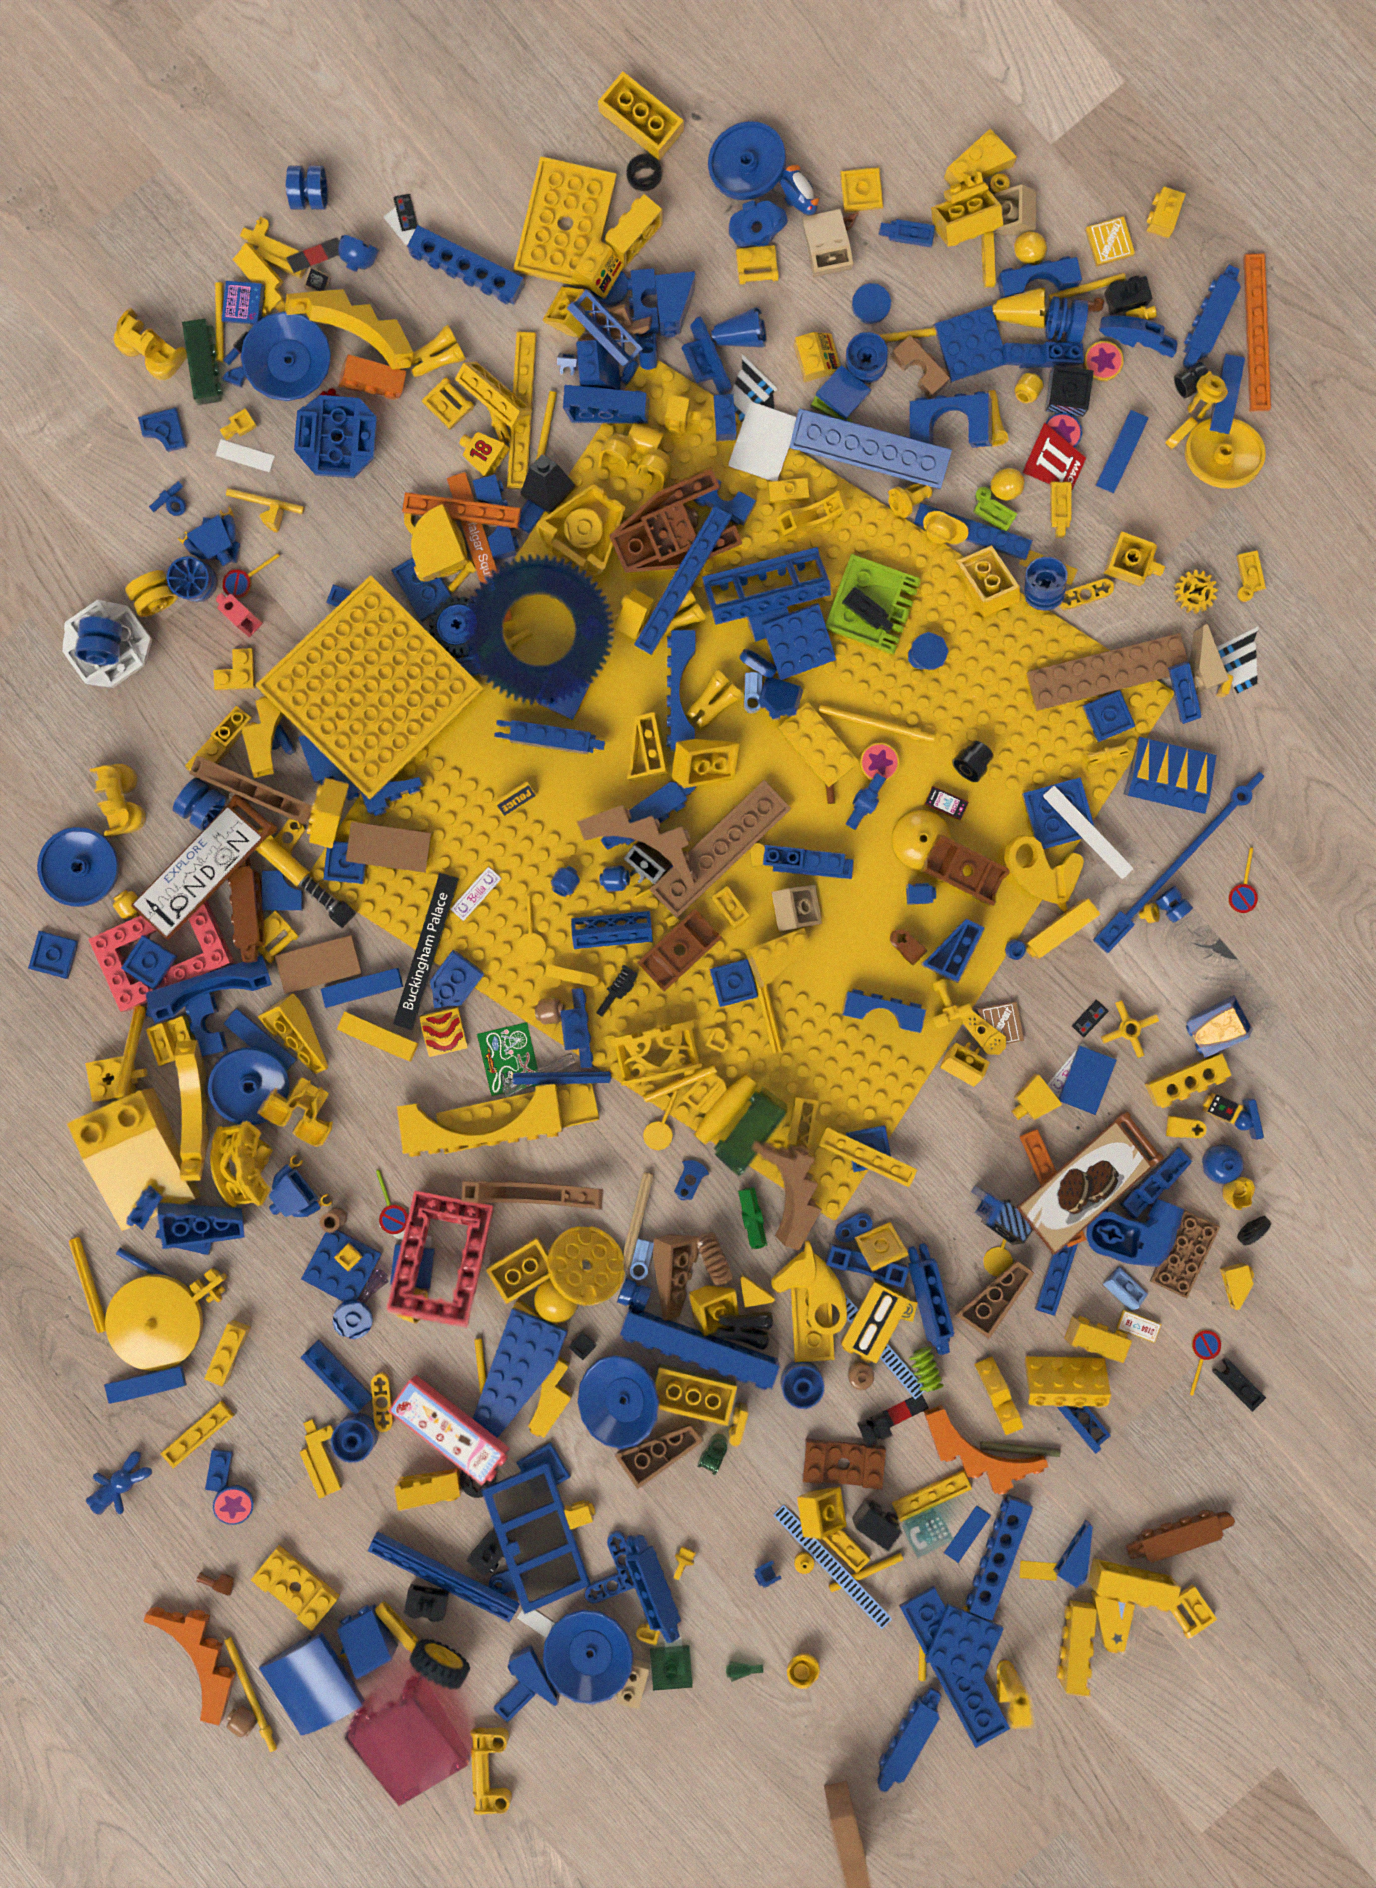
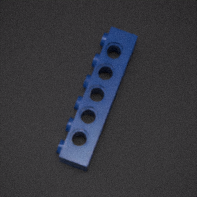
(424, 239)
(987, 1606)

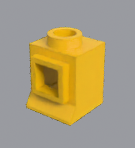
(579, 1513)

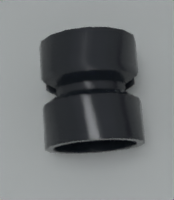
(1187, 380)
(874, 1429)

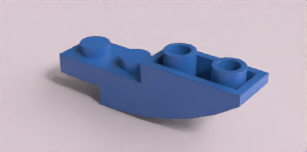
(1133, 330)
(1043, 355)
(804, 859)

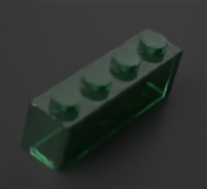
(202, 362)

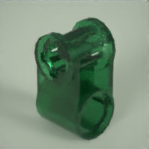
(711, 1456)

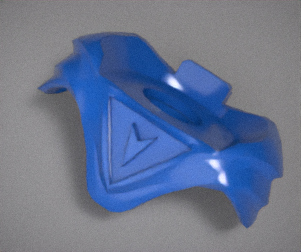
(765, 212)

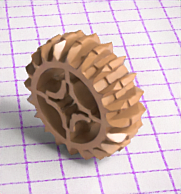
(714, 1258)

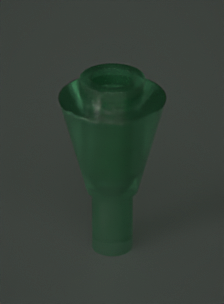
(740, 1670)

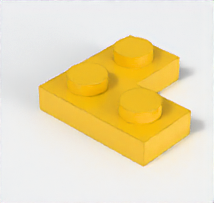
(242, 674)

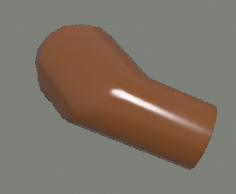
(1095, 306)

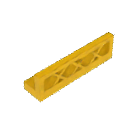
(492, 393)
(795, 1121)

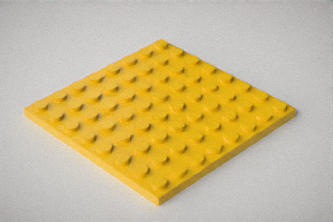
(369, 687)

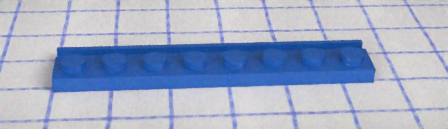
(443, 1577)

